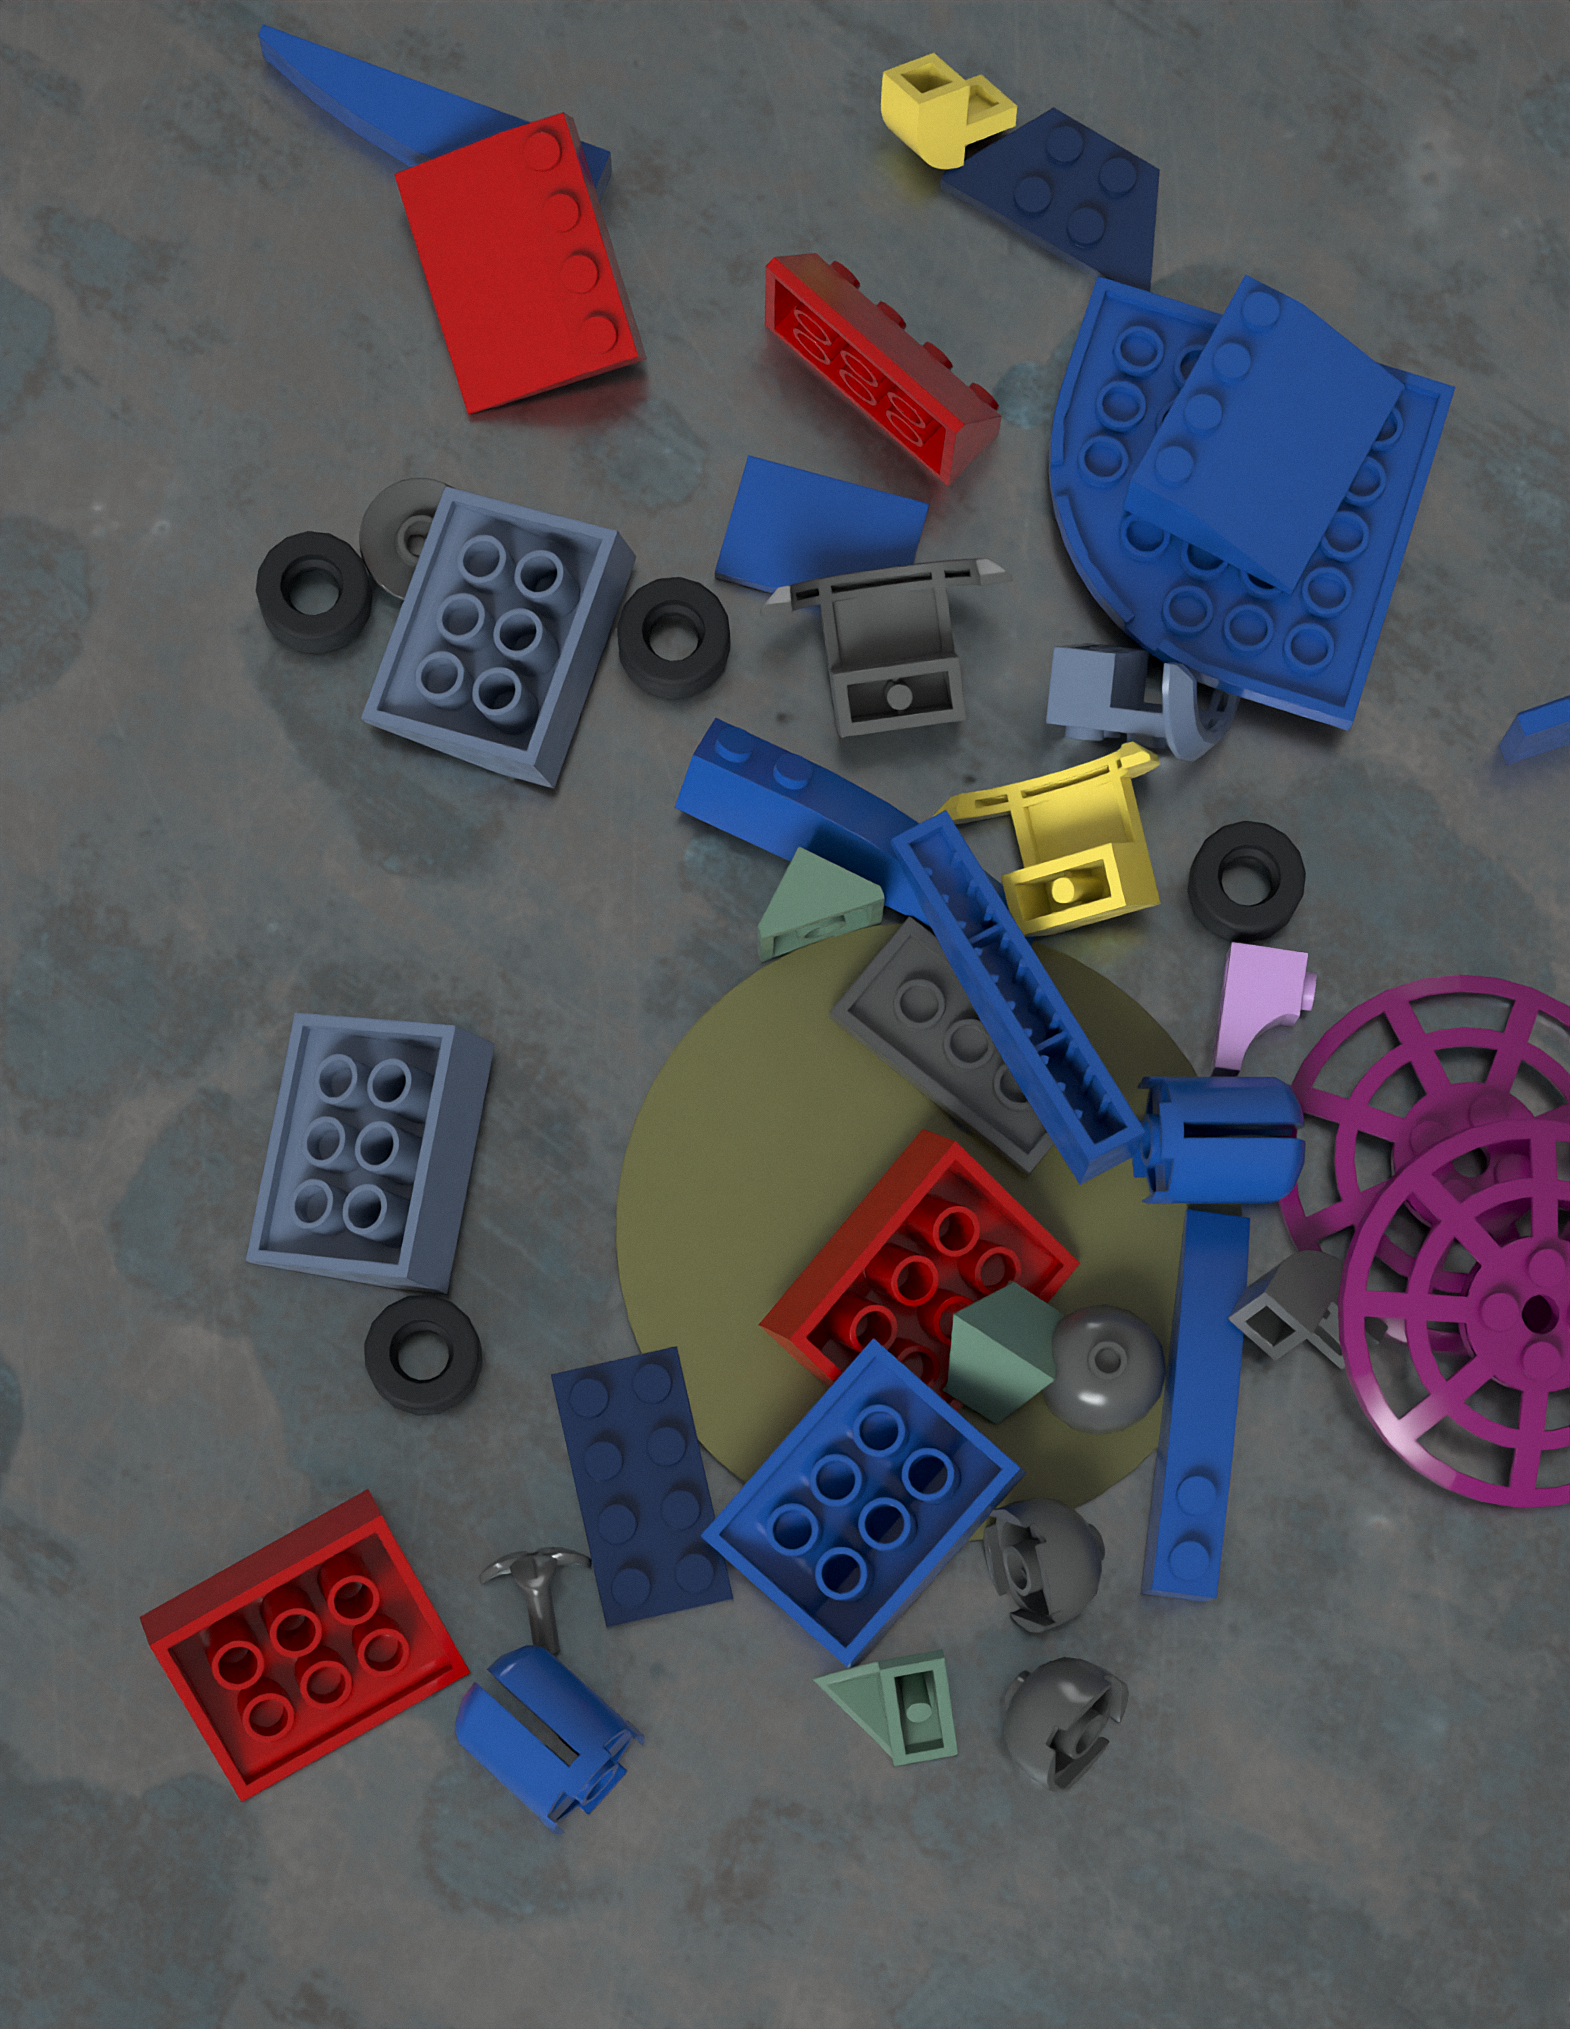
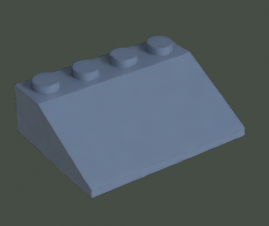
(500, 635)
(371, 1151)

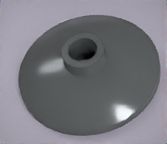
(389, 520)

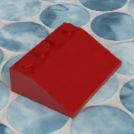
(520, 263)
(878, 363)
(909, 1259)
(303, 1645)

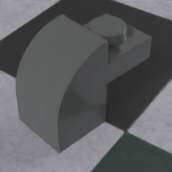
(1297, 1304)

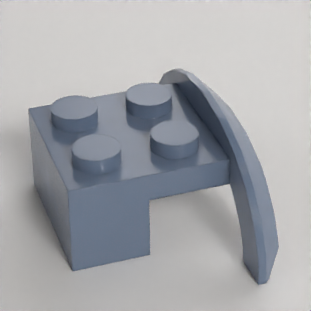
(1102, 693)

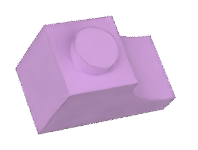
(1257, 993)

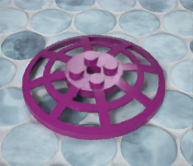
(1434, 1117)
(1485, 1310)

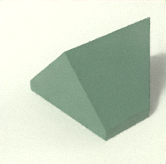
(1001, 1352)
(899, 1704)

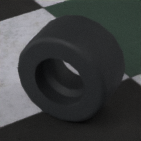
(305, 554)
(673, 598)
(1263, 845)
(414, 1315)

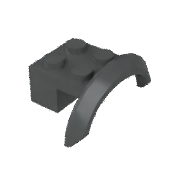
(890, 641)

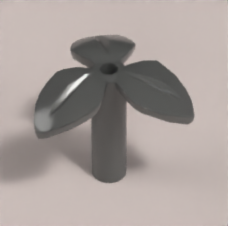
(534, 1574)

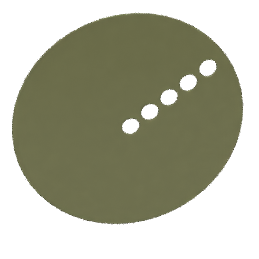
(777, 1133)

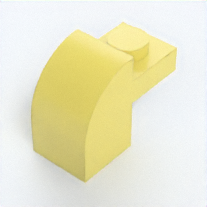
(941, 111)

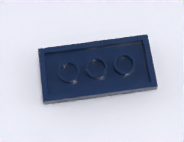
(641, 1487)

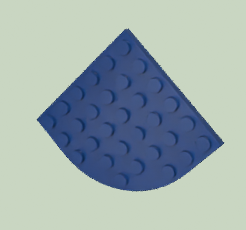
(1185, 604)

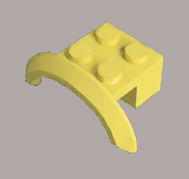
(1075, 840)

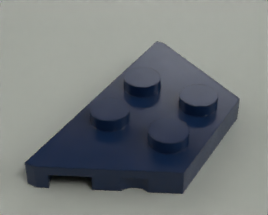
(1068, 195)

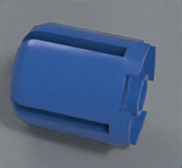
(1219, 1140)
(522, 1760)

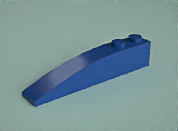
(395, 110)
(794, 803)
(1018, 1002)
(1198, 1411)

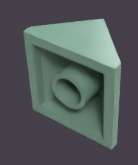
(816, 903)

